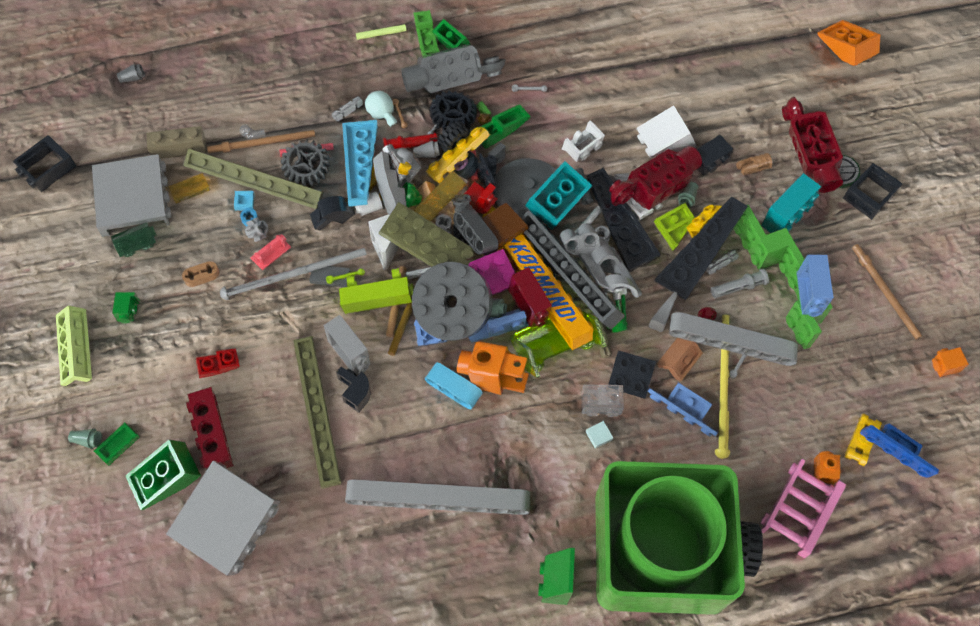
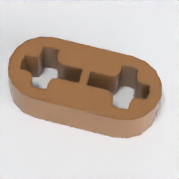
(200, 274)

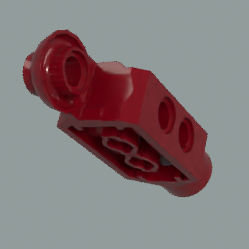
(814, 145)
(657, 178)

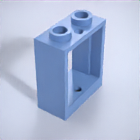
(814, 285)

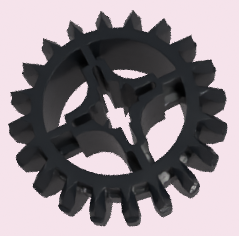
(452, 104)

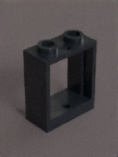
(38, 152)
(864, 202)

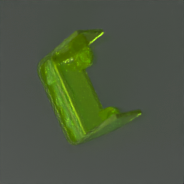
(546, 342)

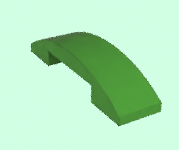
(424, 30)

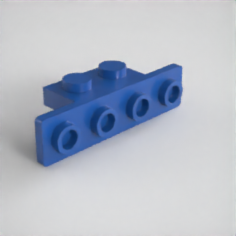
(900, 446)

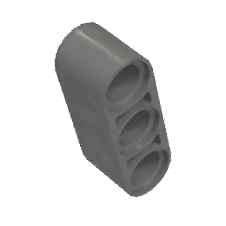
(475, 231)

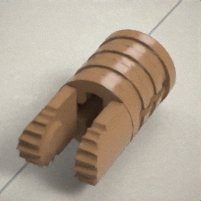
(755, 164)

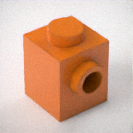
(949, 361)
(827, 467)

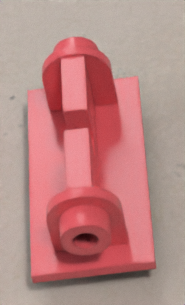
(271, 252)

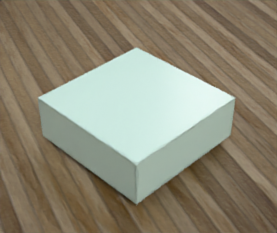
(599, 434)

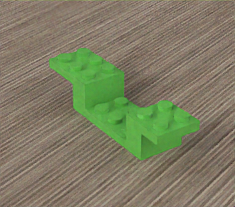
(781, 249)

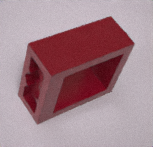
(530, 297)

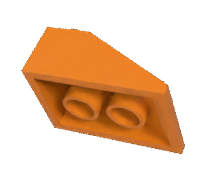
(851, 42)

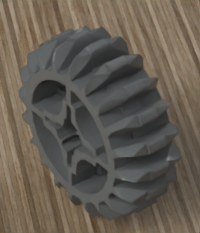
(315, 153)

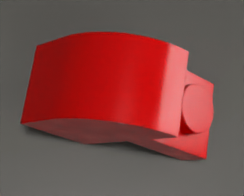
(481, 198)

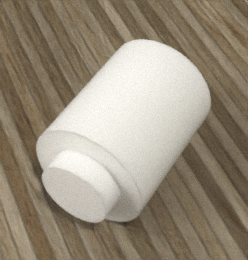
(373, 205)

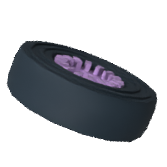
(467, 167)

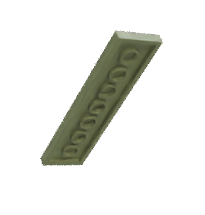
(430, 242)

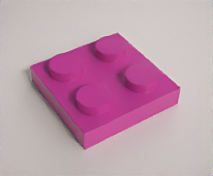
(495, 270)

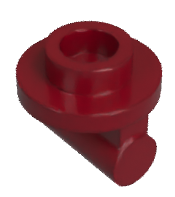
(707, 313)

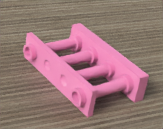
(823, 509)

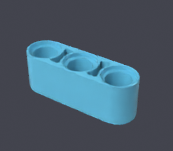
(453, 385)

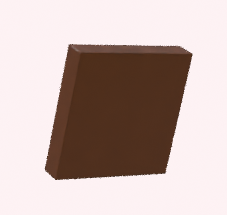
(505, 224)

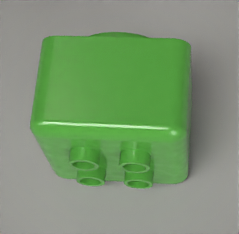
(668, 538)

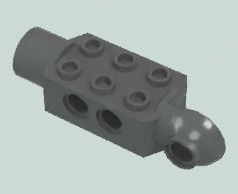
(449, 69)

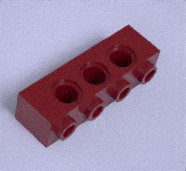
(206, 400)

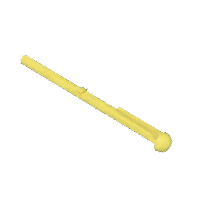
(723, 451)

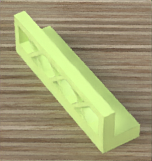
(76, 344)

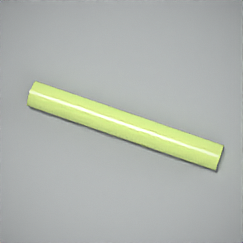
(379, 32)

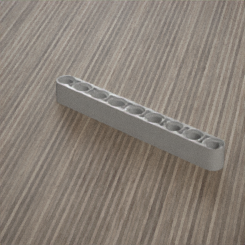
(438, 497)

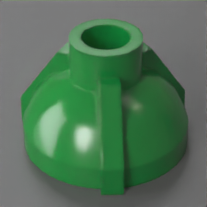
(412, 195)

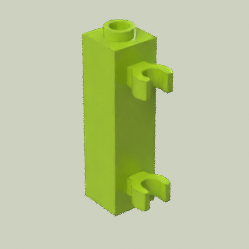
(376, 294)

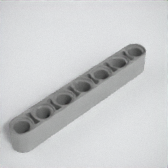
(733, 339)

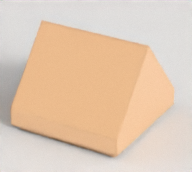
(425, 189)

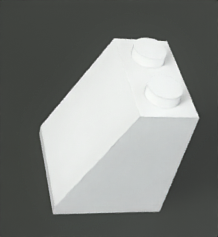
(665, 133)

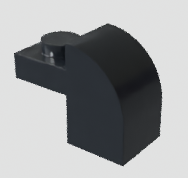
(331, 209)
(358, 388)

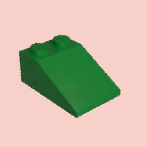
(162, 474)
(557, 577)

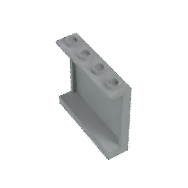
(130, 193)
(223, 519)

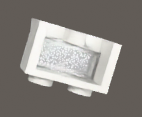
(584, 142)

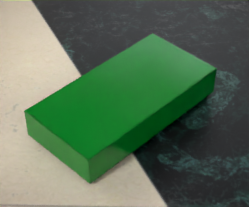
(116, 444)

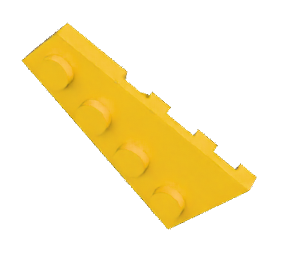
(457, 154)

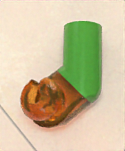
(485, 113)

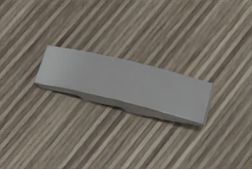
(387, 182)

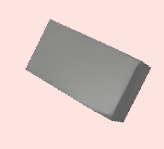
(660, 318)

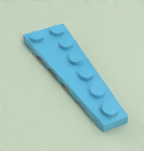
(359, 154)

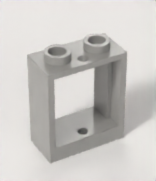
(347, 344)

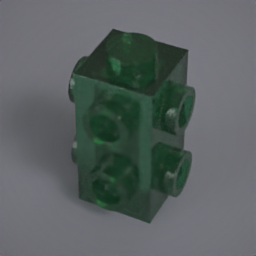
(134, 239)

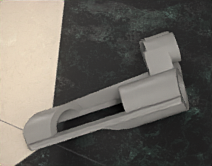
(598, 258)

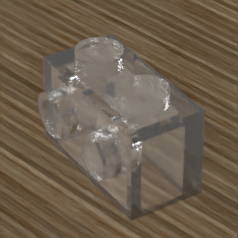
(602, 400)

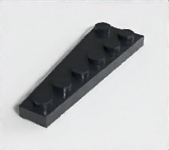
(627, 232)
(695, 258)

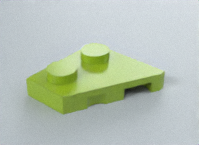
(674, 224)

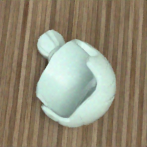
(380, 106)

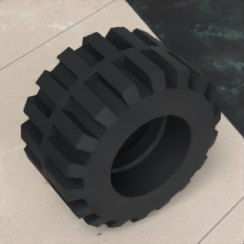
(751, 547)

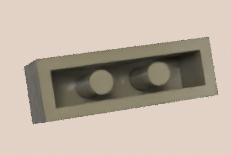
(176, 142)

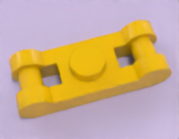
(860, 442)

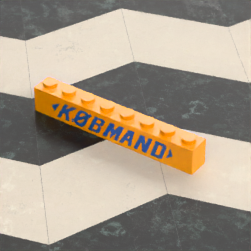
(563, 314)

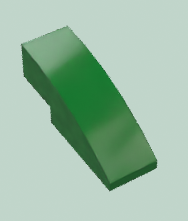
(504, 124)

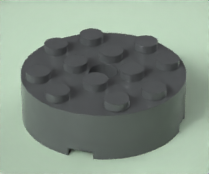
(432, 297)

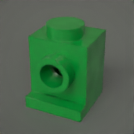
(125, 306)

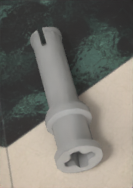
(748, 281)

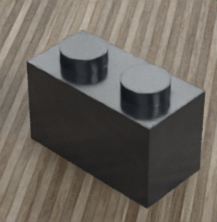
(714, 154)

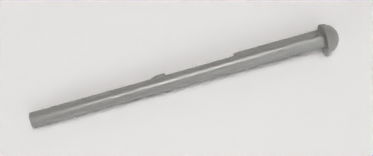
(225, 293)

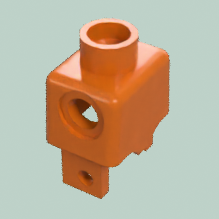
(493, 368)

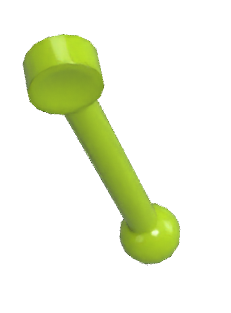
(329, 279)

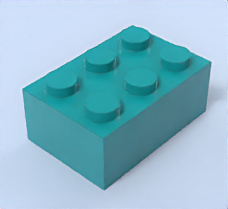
(558, 195)
(792, 204)

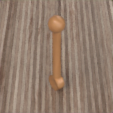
(396, 103)

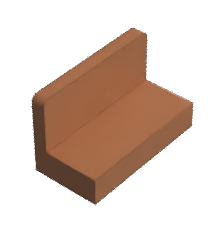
(680, 358)

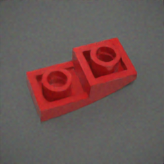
(217, 364)

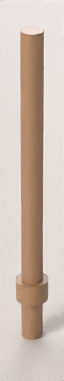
(227, 147)
(865, 261)

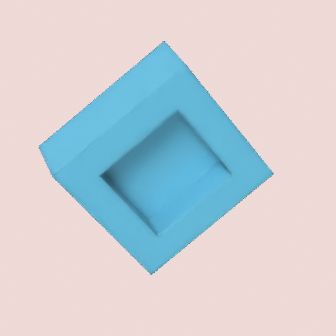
(243, 200)

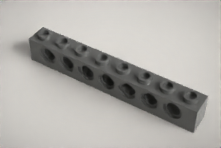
(571, 271)

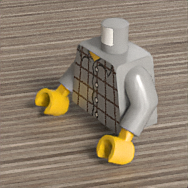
(403, 163)

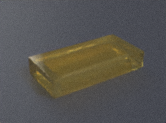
(189, 188)

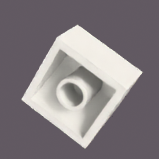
(385, 249)

